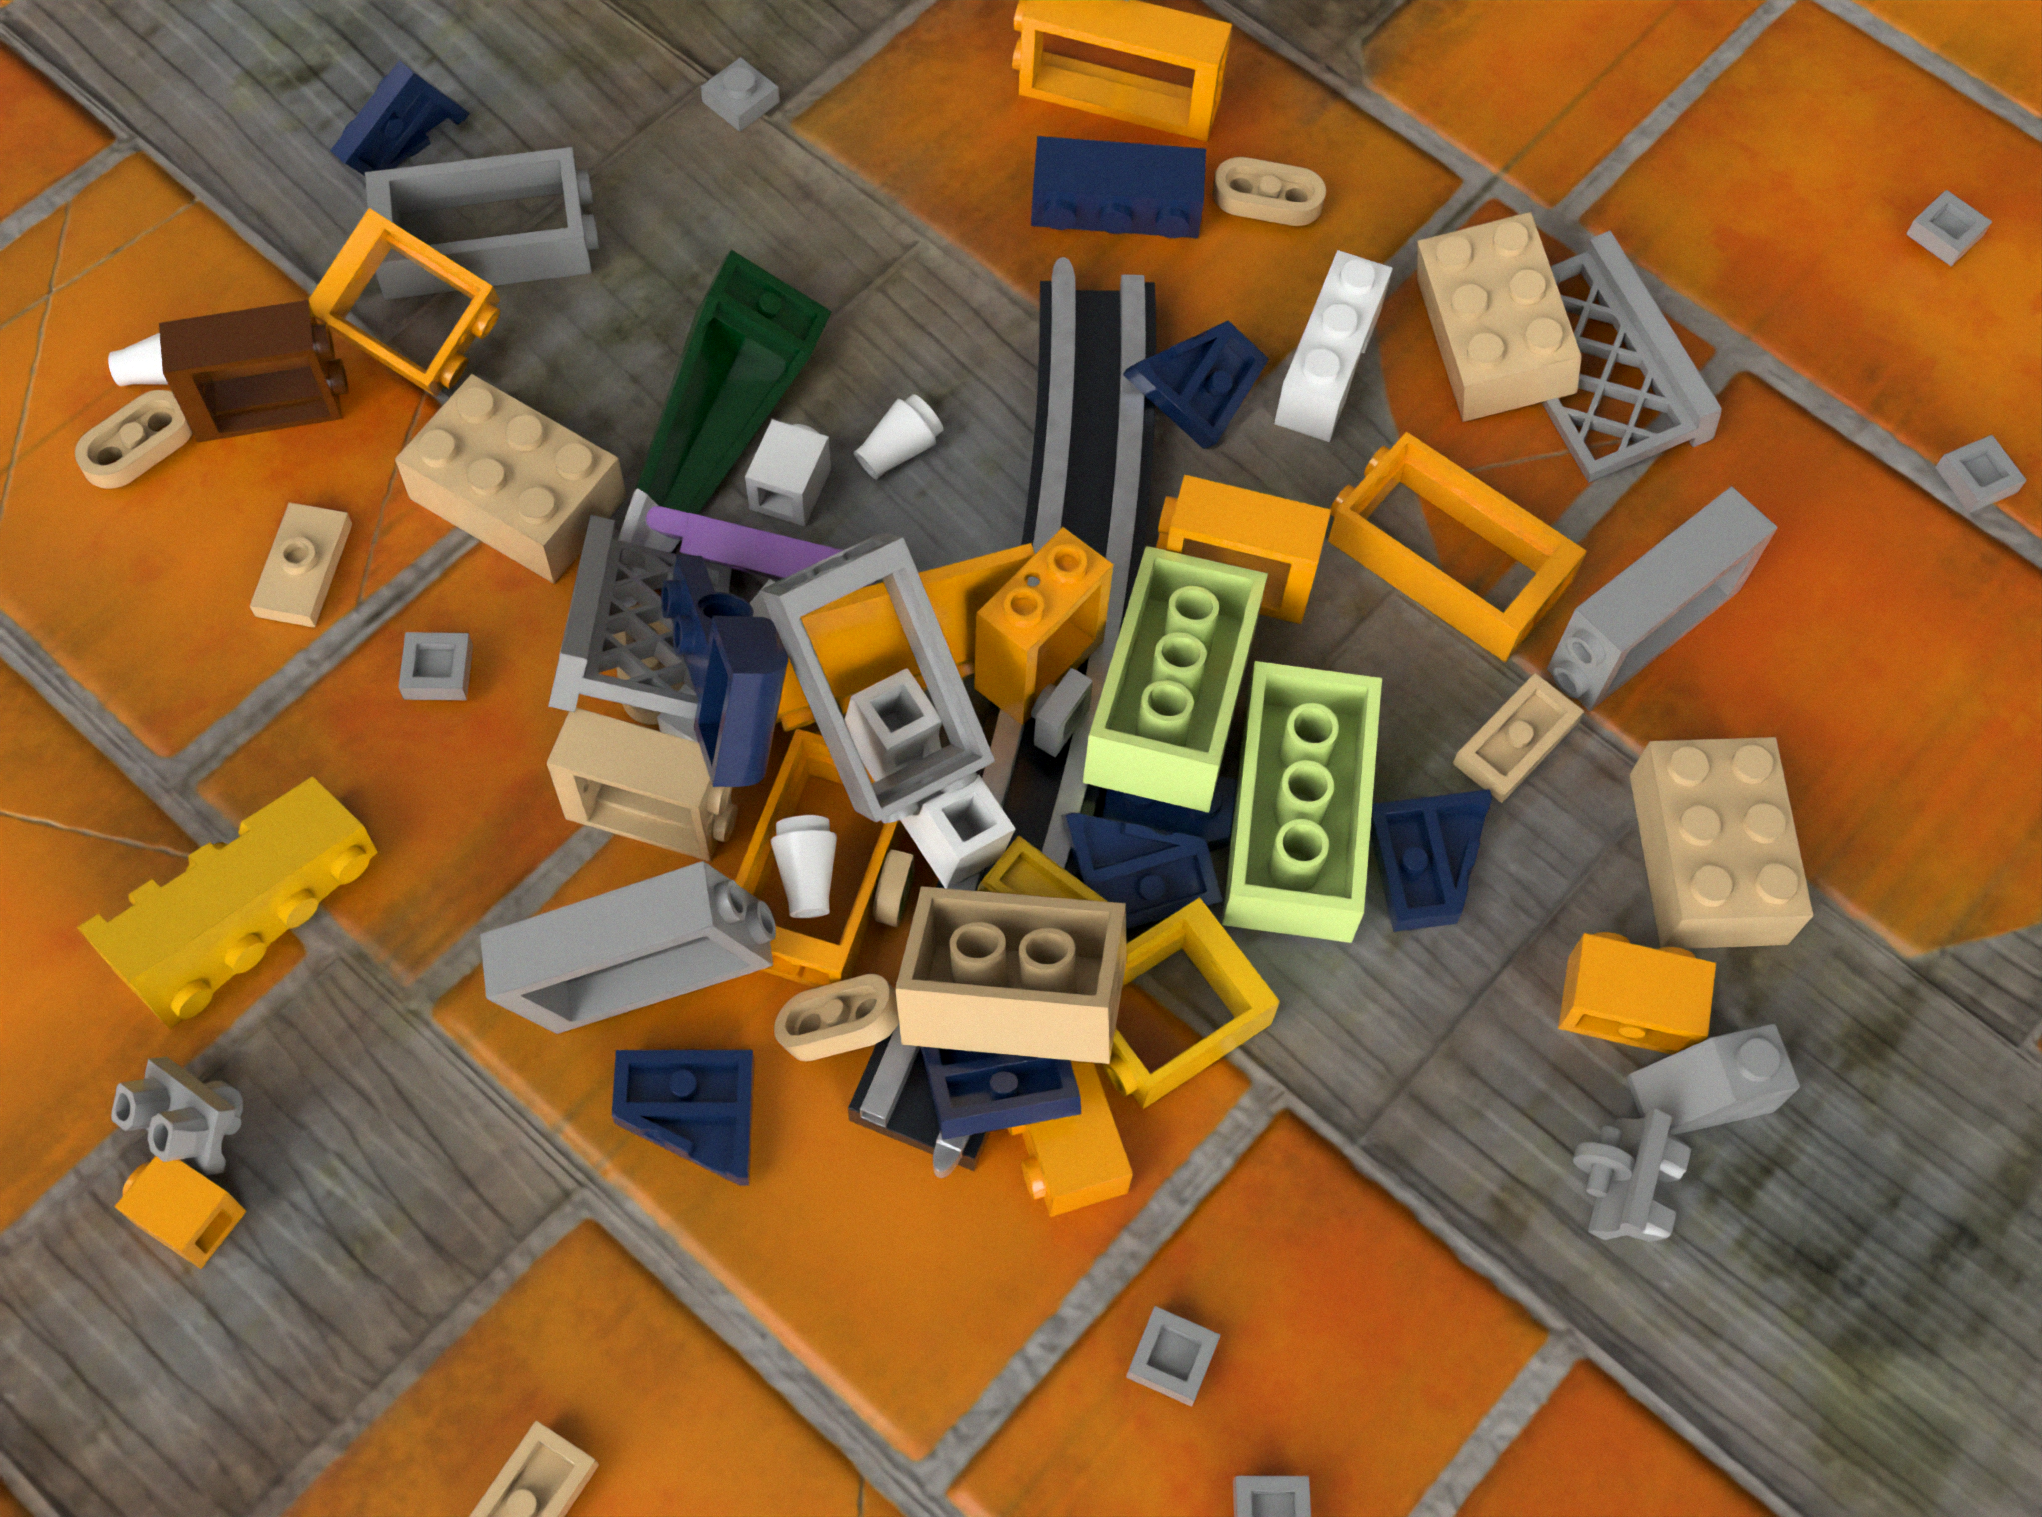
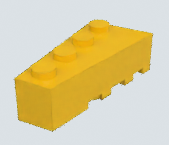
(232, 901)

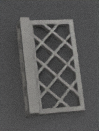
(1650, 347)
(599, 614)

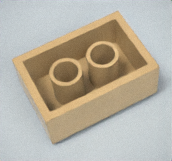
(1498, 317)
(511, 477)
(1720, 843)
(1013, 974)

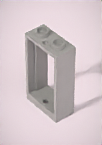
(485, 180)
(832, 578)
(1660, 598)
(627, 948)

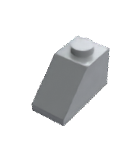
(1718, 1080)

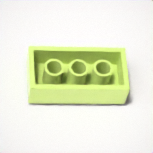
(1174, 679)
(1303, 802)

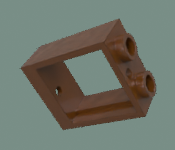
(257, 401)

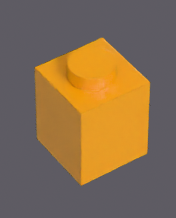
(180, 1208)

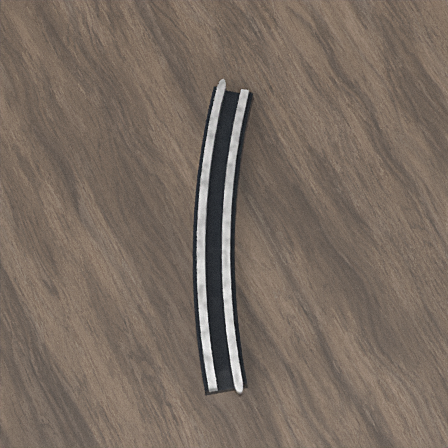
(1095, 482)

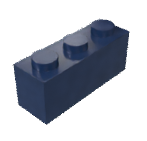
(1118, 187)

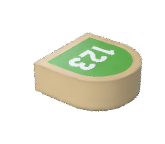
(894, 888)

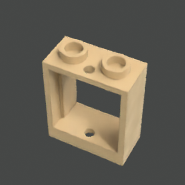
(639, 785)

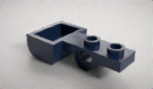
(734, 668)

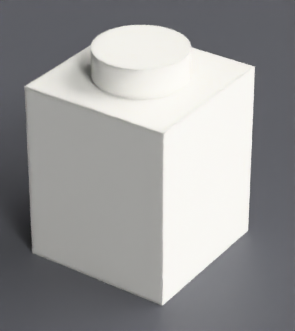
(788, 472)

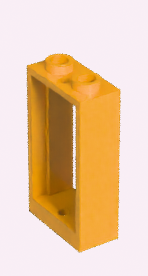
(1133, 29)
(1480, 509)
(796, 954)

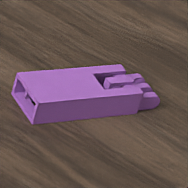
(738, 545)

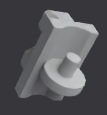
(180, 1114)
(1625, 1176)

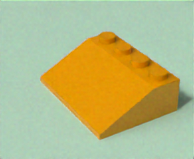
(865, 643)

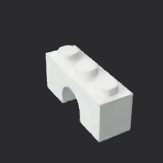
(1332, 345)
(953, 830)

